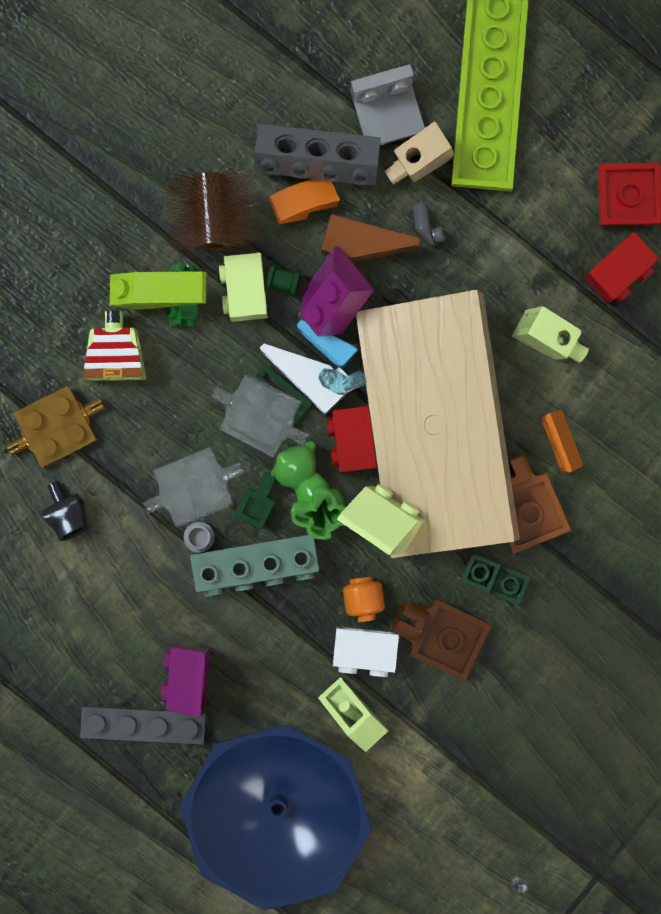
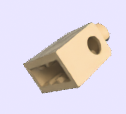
(428, 144)

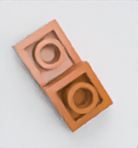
(300, 199)

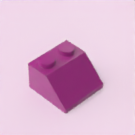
(334, 295)
(186, 679)

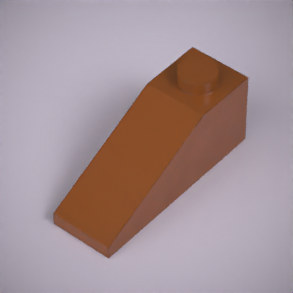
(365, 241)

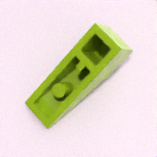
(157, 289)

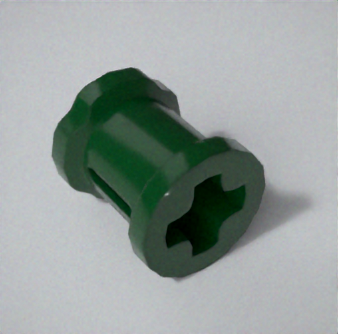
(283, 279)

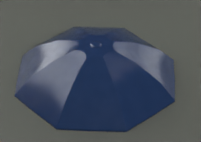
(275, 817)

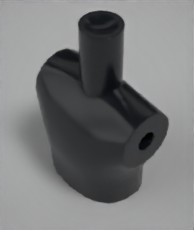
(66, 514)

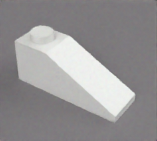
(304, 375)

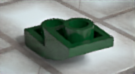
(496, 579)

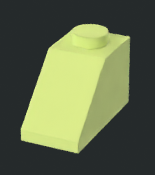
(353, 715)

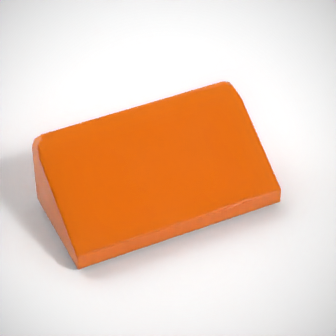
(561, 441)

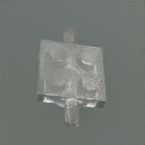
(260, 415)
(193, 487)

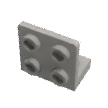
(387, 105)

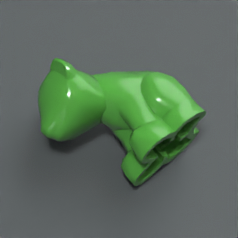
(316, 502)

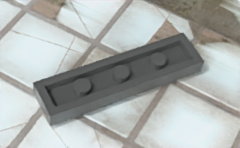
(141, 725)

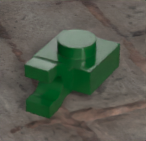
(256, 504)

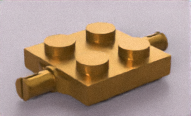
(55, 426)

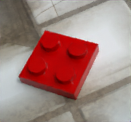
(629, 194)

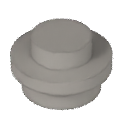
(199, 537)

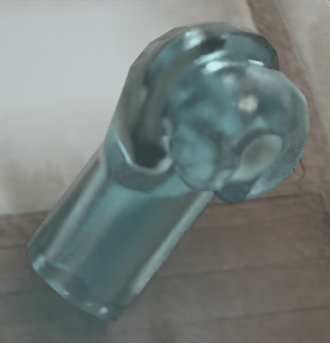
(340, 383)

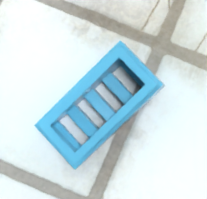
(331, 346)

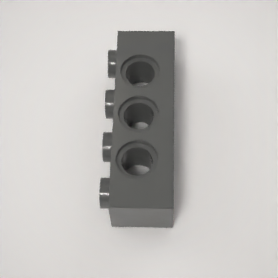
(316, 154)

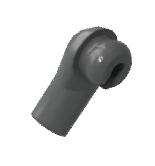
(424, 228)

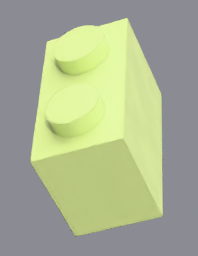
(245, 287)

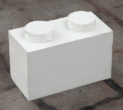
(365, 650)

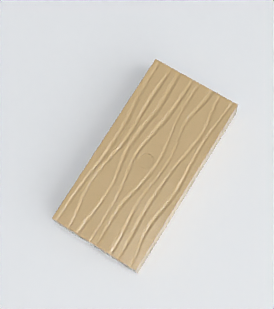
(439, 419)

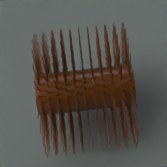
(214, 217)

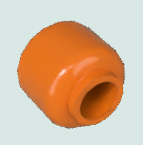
(364, 598)

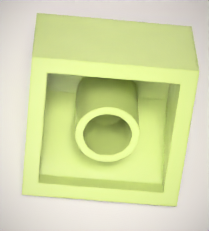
(382, 519)

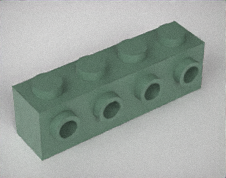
(254, 563)

